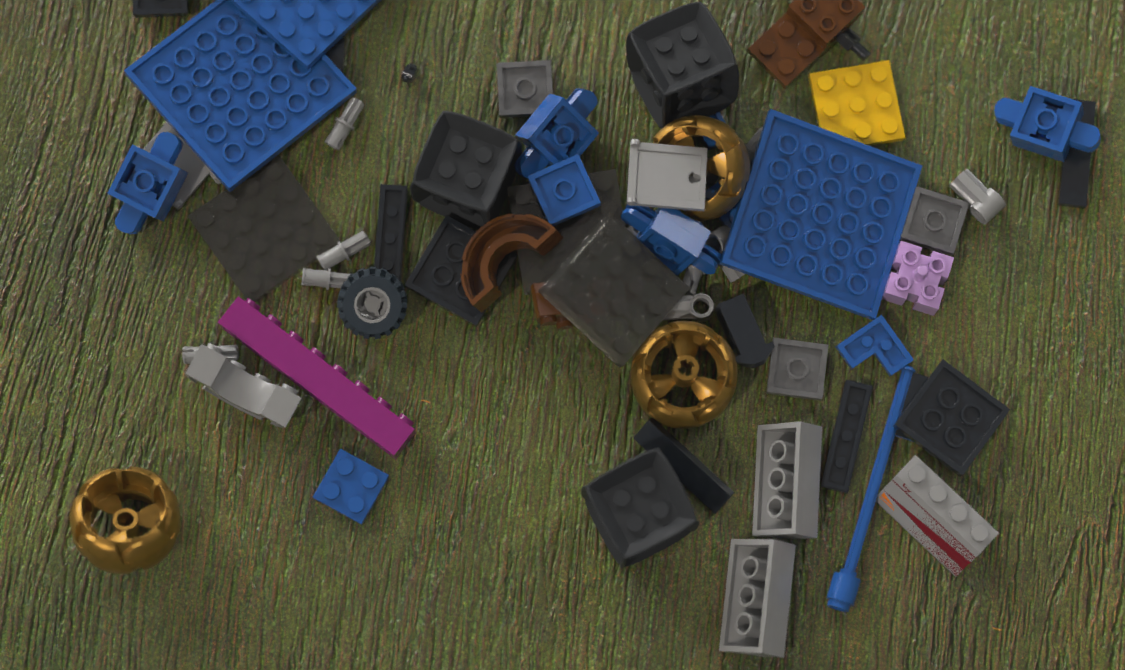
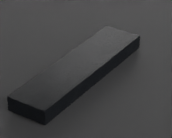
(1076, 168)
(391, 228)
(846, 436)
(688, 468)

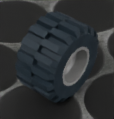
(372, 303)

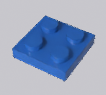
(564, 190)
(351, 486)

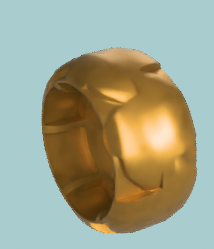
(731, 164)
(713, 394)
(125, 548)

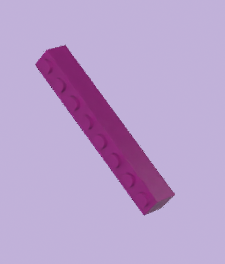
(317, 377)

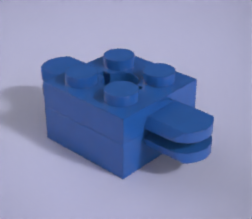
(1047, 124)
(568, 136)
(148, 183)
(673, 238)

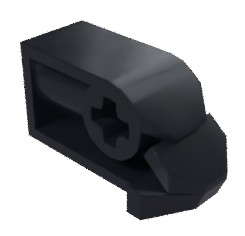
(743, 332)

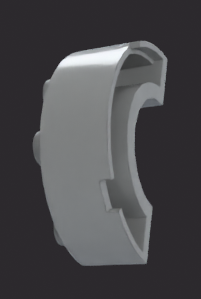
(240, 389)

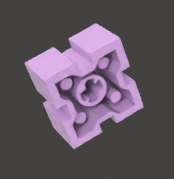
(917, 278)

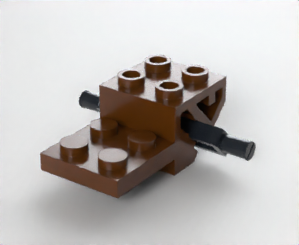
(806, 34)

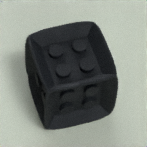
(682, 64)
(465, 169)
(640, 507)

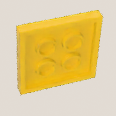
(858, 103)

